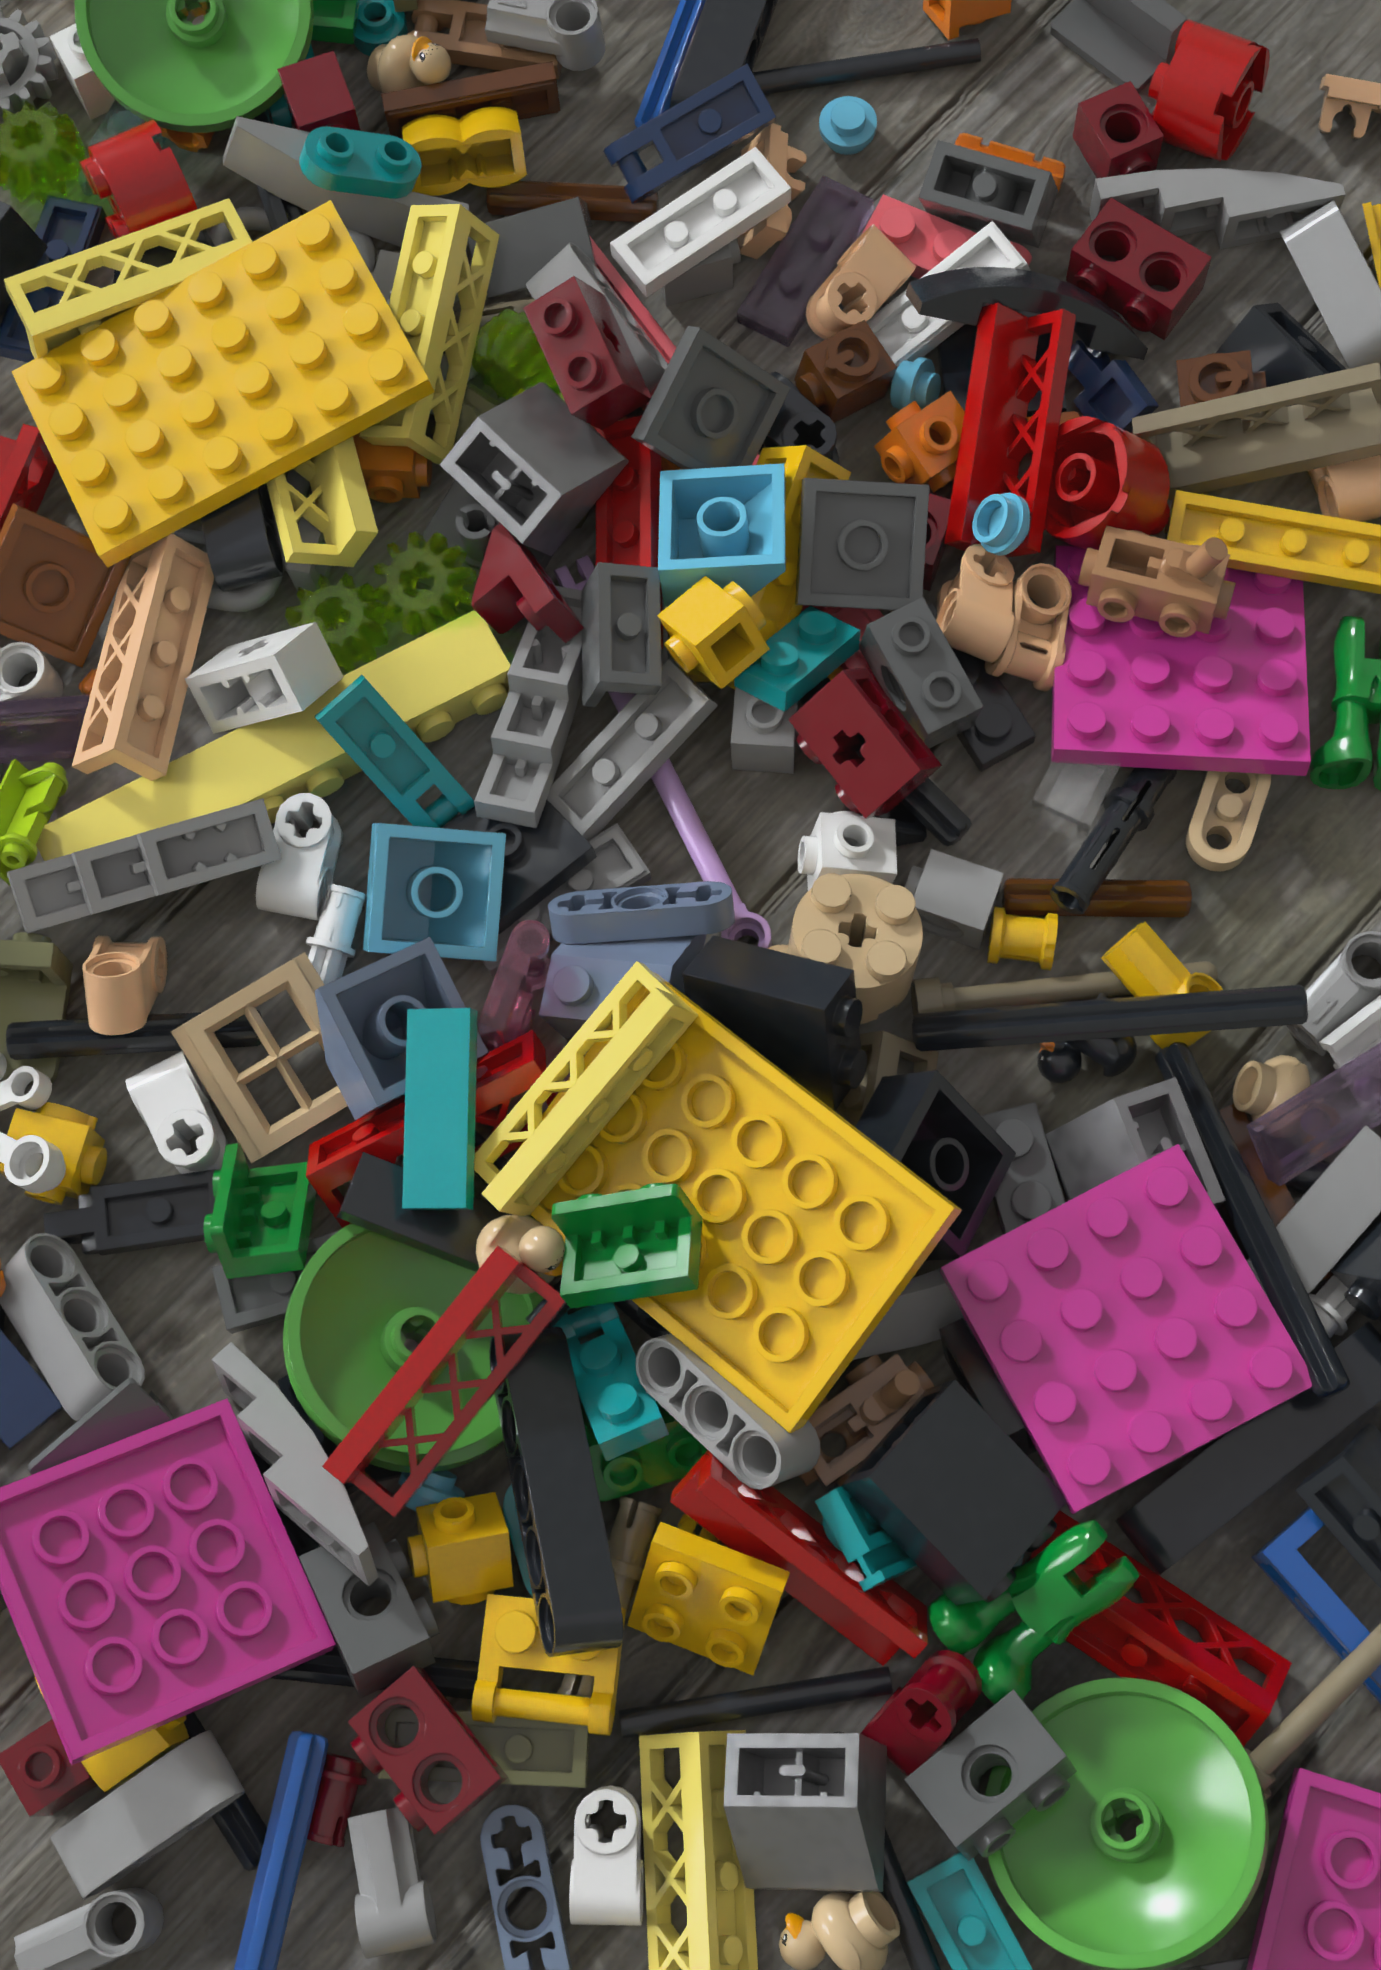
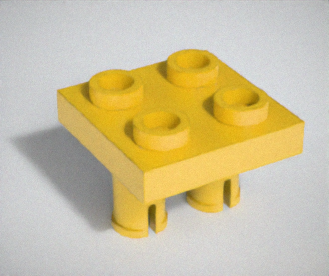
(707, 1596)

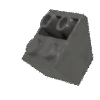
(534, 466)
(1126, 1134)
(807, 1810)

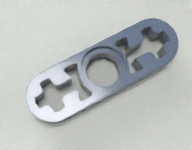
(642, 912)
(500, 1858)

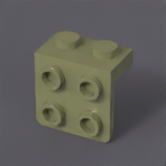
(32, 988)

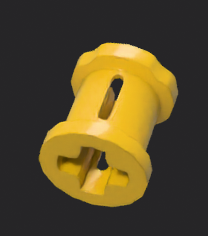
(1022, 938)

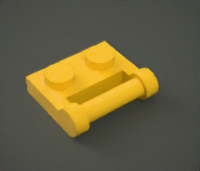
(514, 1641)

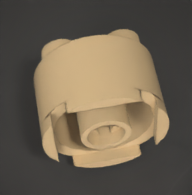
(864, 928)

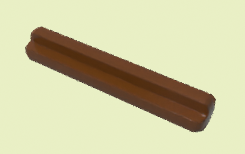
(603, 201)
(1112, 899)

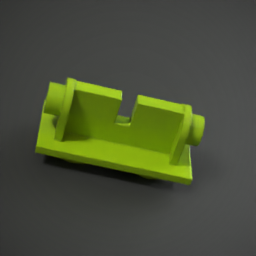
(25, 809)

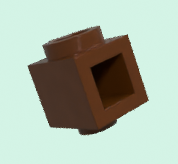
(845, 372)
(1217, 377)

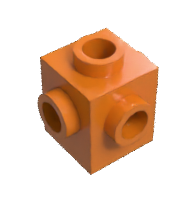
(923, 443)

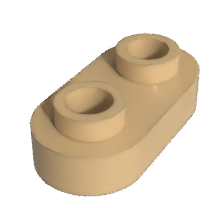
(1228, 815)

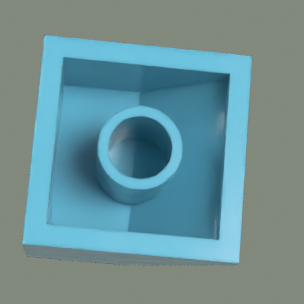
(721, 527)
(434, 887)

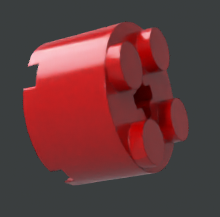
(1208, 90)
(137, 179)
(1104, 480)

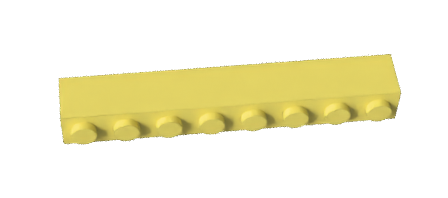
(425, 682)

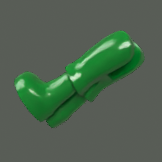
(1357, 702)
(1047, 1599)

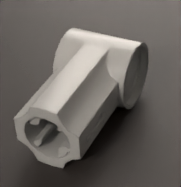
(553, 27)
(1339, 992)
(393, 1902)
(86, 1935)

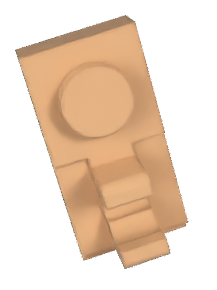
(1357, 94)
(784, 158)

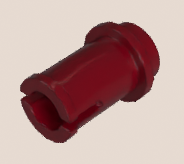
(335, 1799)

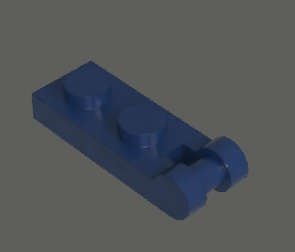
(692, 133)

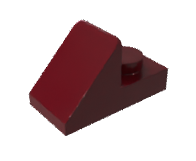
(517, 587)

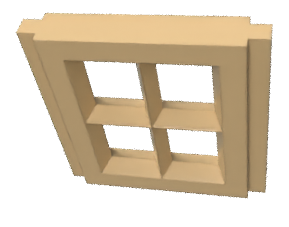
(229, 1087)

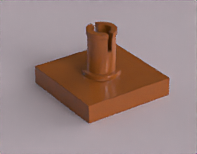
(53, 585)

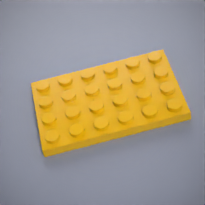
(221, 383)
(799, 1212)

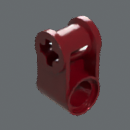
(925, 1711)

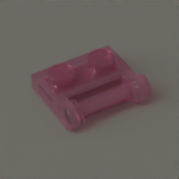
(510, 998)

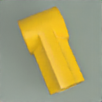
(1152, 969)

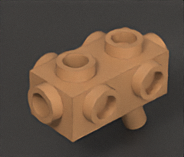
(1158, 581)
(864, 1414)

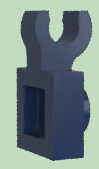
(1111, 388)

